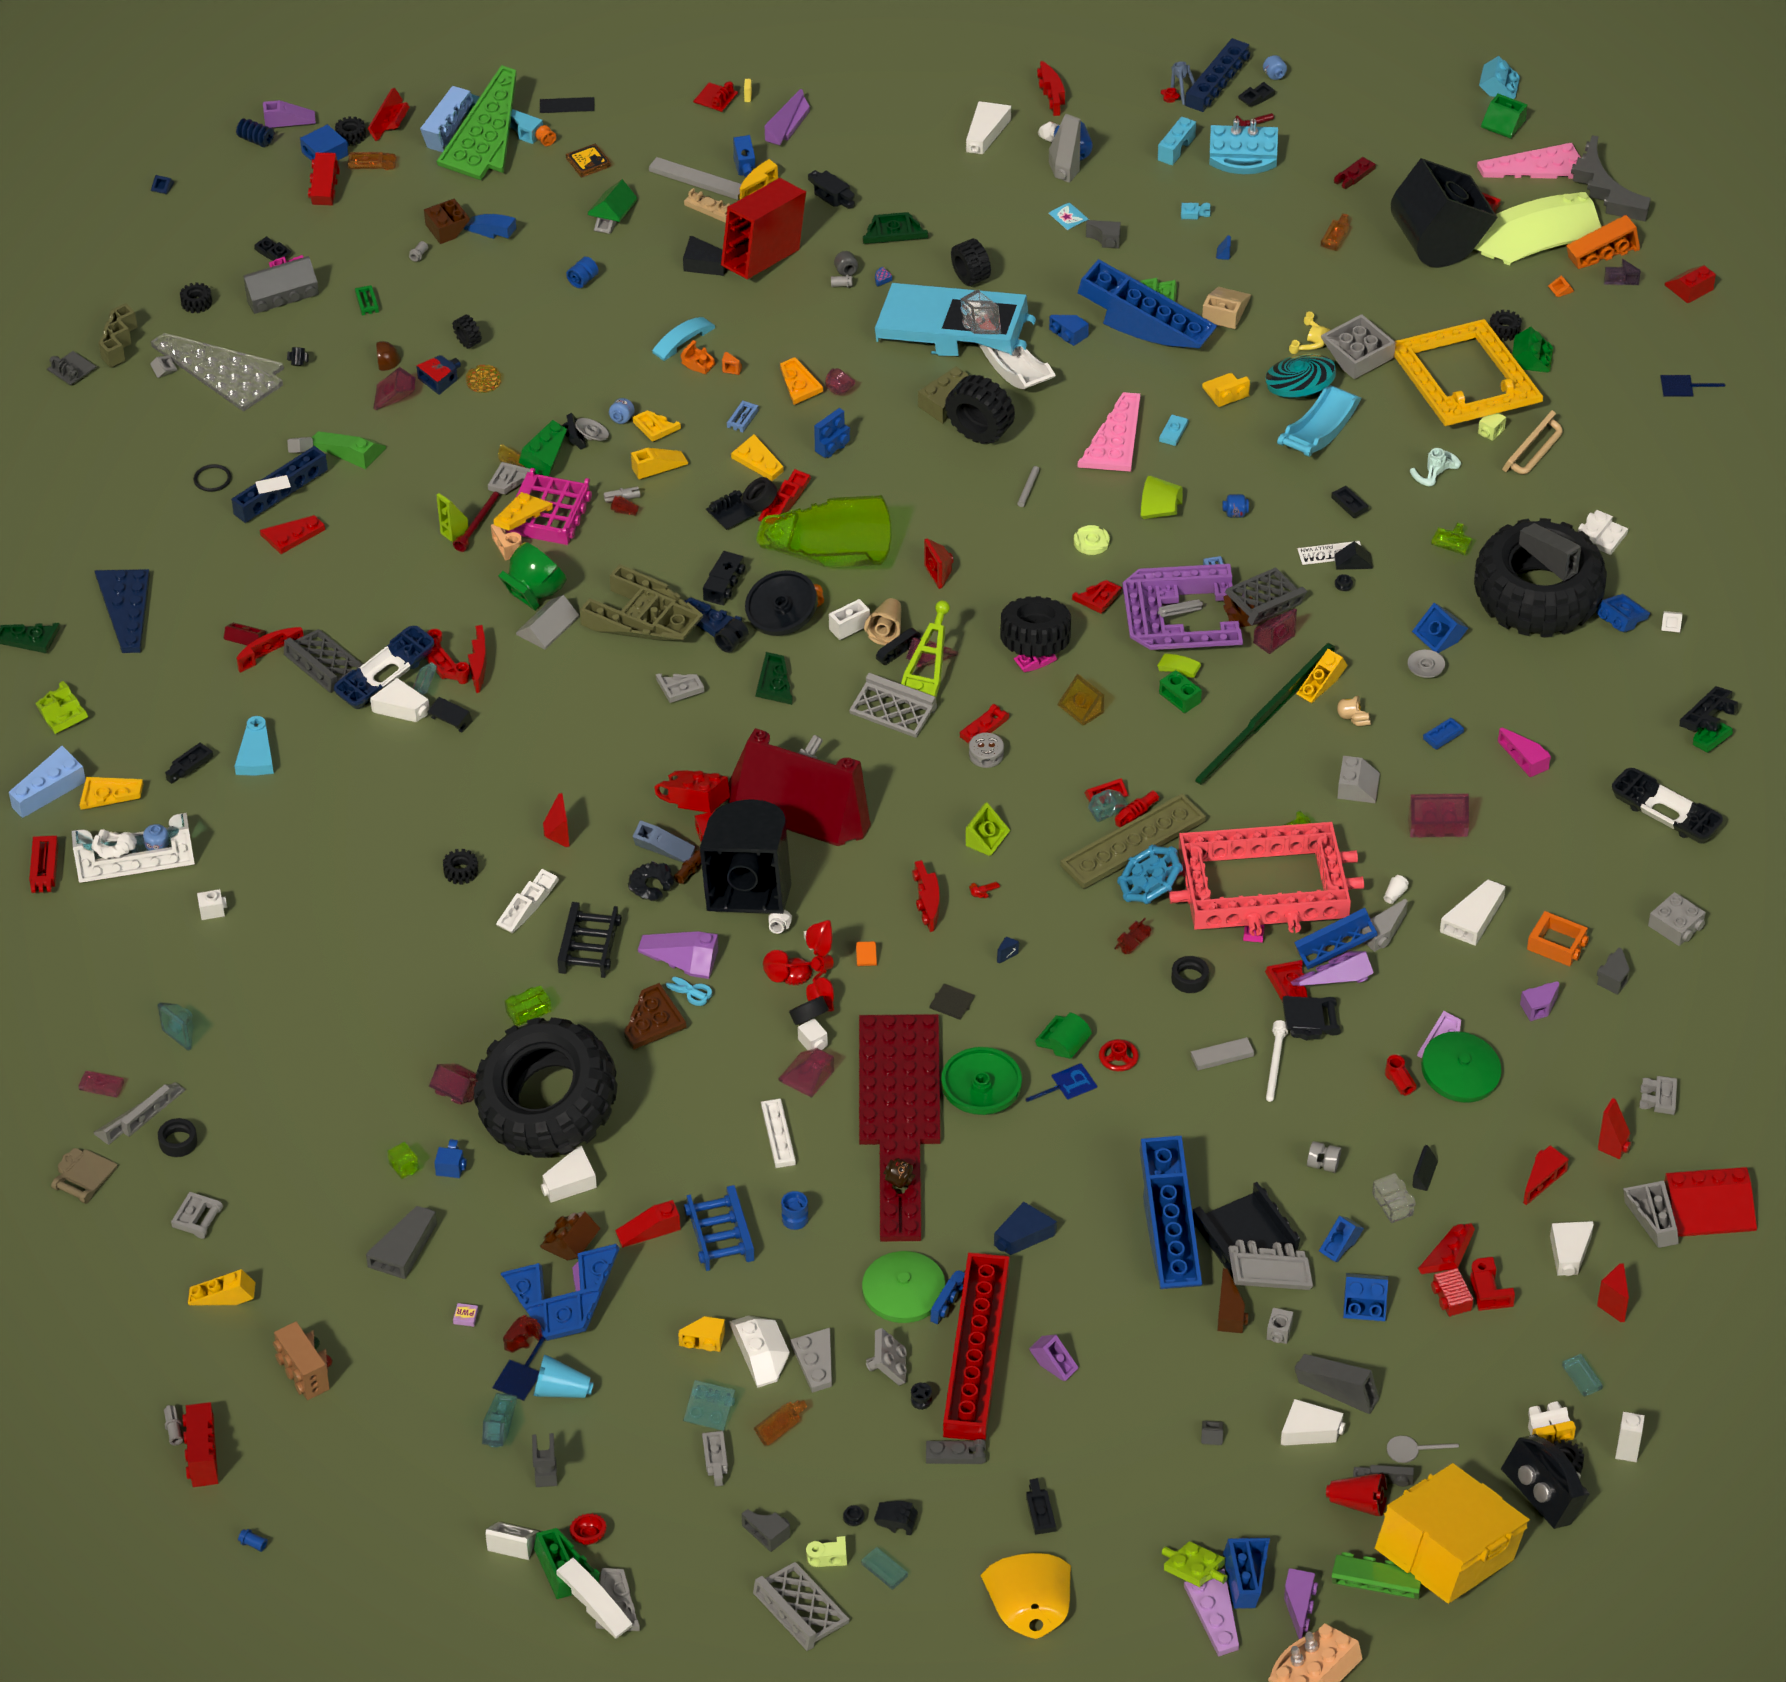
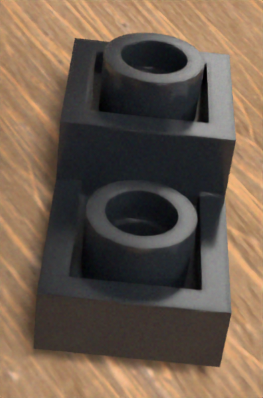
(271, 250)

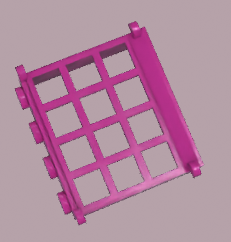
(560, 487)

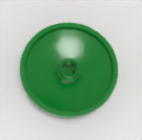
(1461, 1066)
(981, 1080)

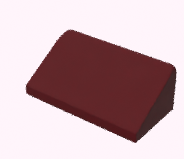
(242, 634)

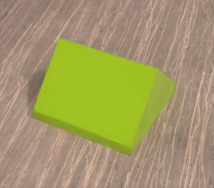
(986, 831)

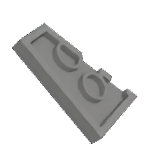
(814, 1358)
(616, 1586)

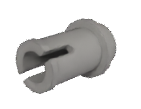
(416, 253)
(840, 281)

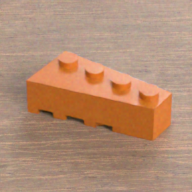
(1604, 243)

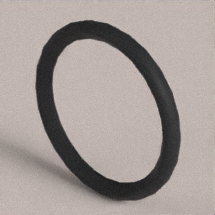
(212, 466)

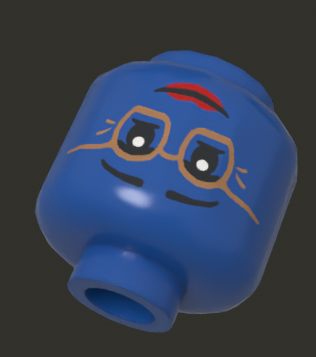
(1235, 505)

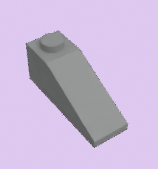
(1386, 925)

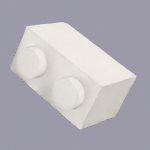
(848, 619)

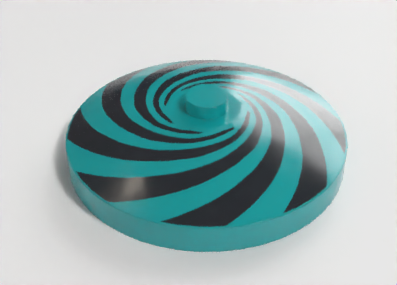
(1300, 375)

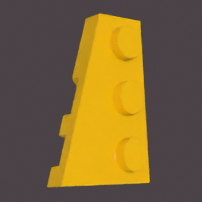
(758, 458)
(519, 510)
(107, 791)

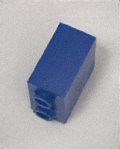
(324, 141)

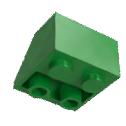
(1504, 116)
(1532, 351)

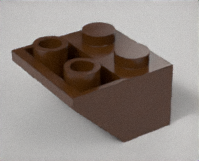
(445, 220)
(570, 1235)

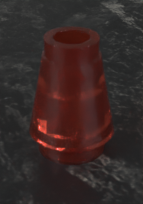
(624, 506)

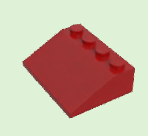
(1711, 1201)

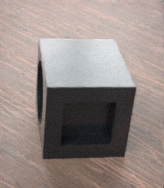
(717, 590)

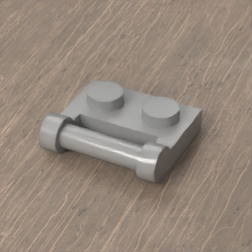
(191, 1211)

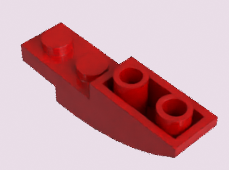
(1052, 87)
(928, 895)

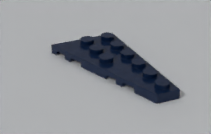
(125, 601)

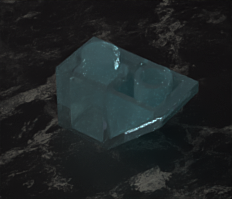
(1106, 804)

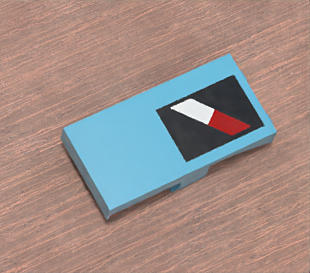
(936, 317)

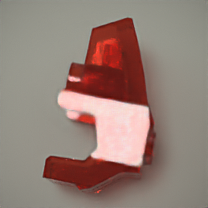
(519, 1332)

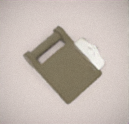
(84, 1170)

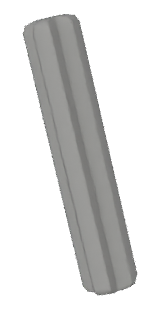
(1180, 608)

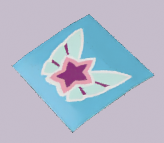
(1068, 216)

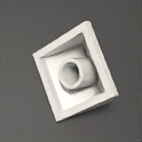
(510, 1540)

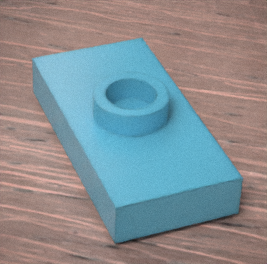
(1173, 430)

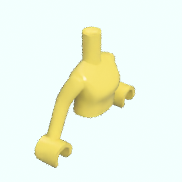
(1313, 336)

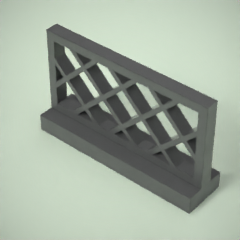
(1274, 604)
(313, 665)

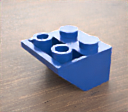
(1365, 1297)

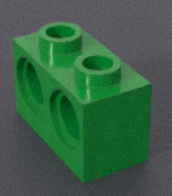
(1180, 691)

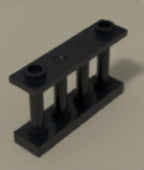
(574, 930)

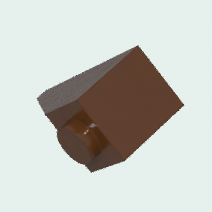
(1231, 1307)

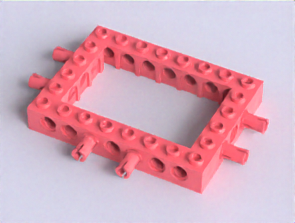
(1265, 909)

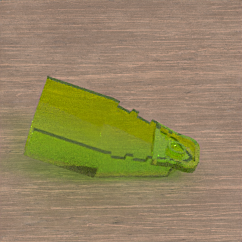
(832, 533)

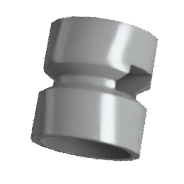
(1331, 1156)

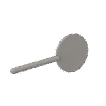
(1405, 1449)

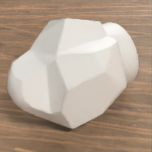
(1047, 130)
(779, 922)

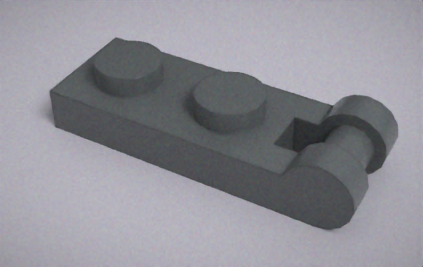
(955, 1452)

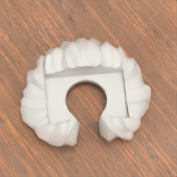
(125, 842)

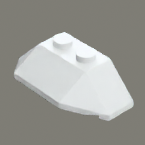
(761, 1347)

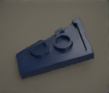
(712, 619)

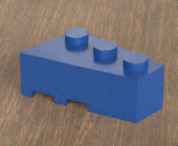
(1245, 1569)

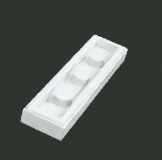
(778, 1133)

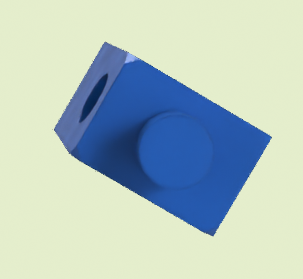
(744, 163)

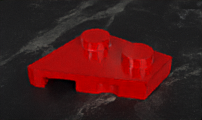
(1098, 596)

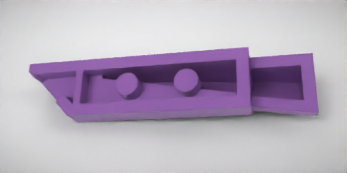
(787, 119)

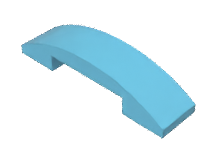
(668, 344)

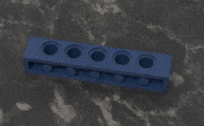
(1217, 75)
(299, 472)

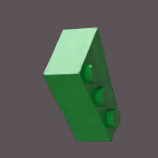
(553, 1552)

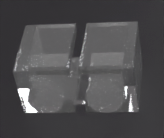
(1393, 1193)

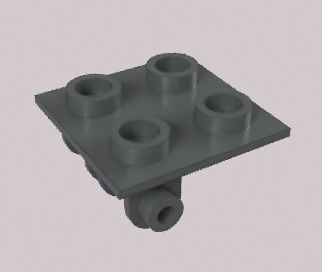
(70, 367)

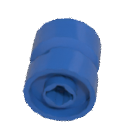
(582, 272)
(794, 1210)

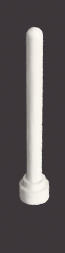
(1279, 1031)

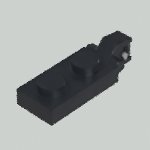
(188, 762)
(1040, 1509)

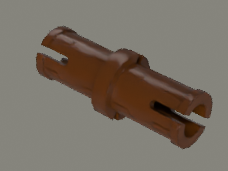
(688, 867)

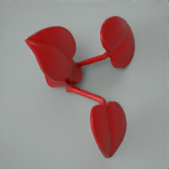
(820, 940)

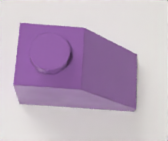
(1053, 1356)

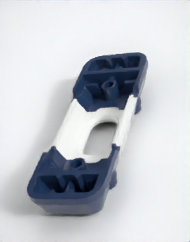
(403, 650)

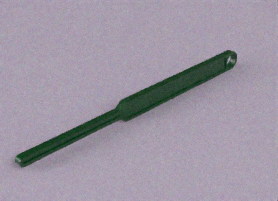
(1264, 714)

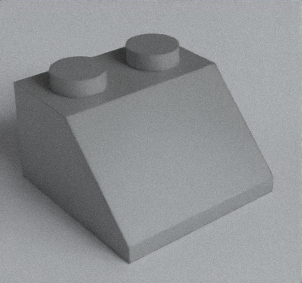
(1358, 780)

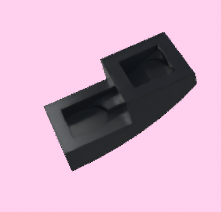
(1258, 95)

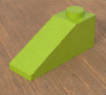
(451, 519)

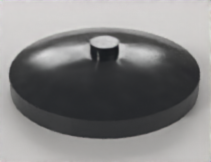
(781, 603)

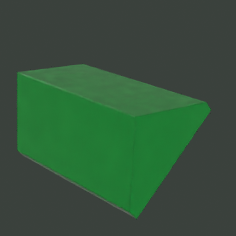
(614, 202)

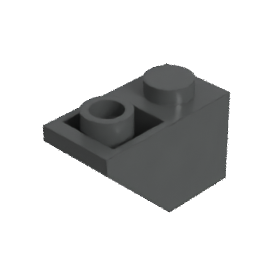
(1614, 973)

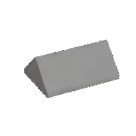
(549, 622)

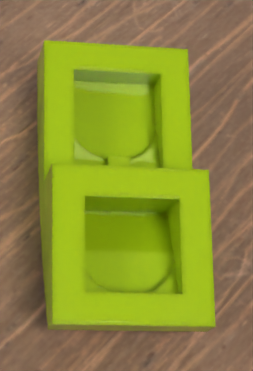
(1182, 664)

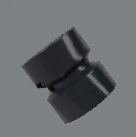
(731, 635)

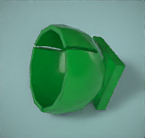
(532, 575)

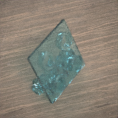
(709, 1405)

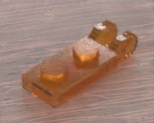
(371, 160)

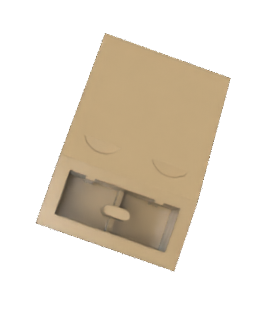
(1225, 307)

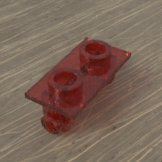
(1128, 942)

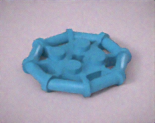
(1158, 867)

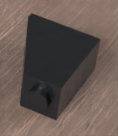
(702, 258)

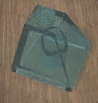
(177, 1023)

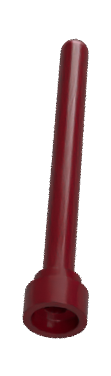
(462, 542)

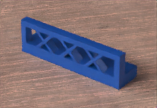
(1333, 935)

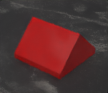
(1614, 1293)

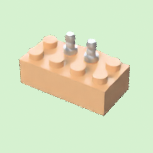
(1318, 1657)

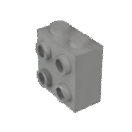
(1677, 919)

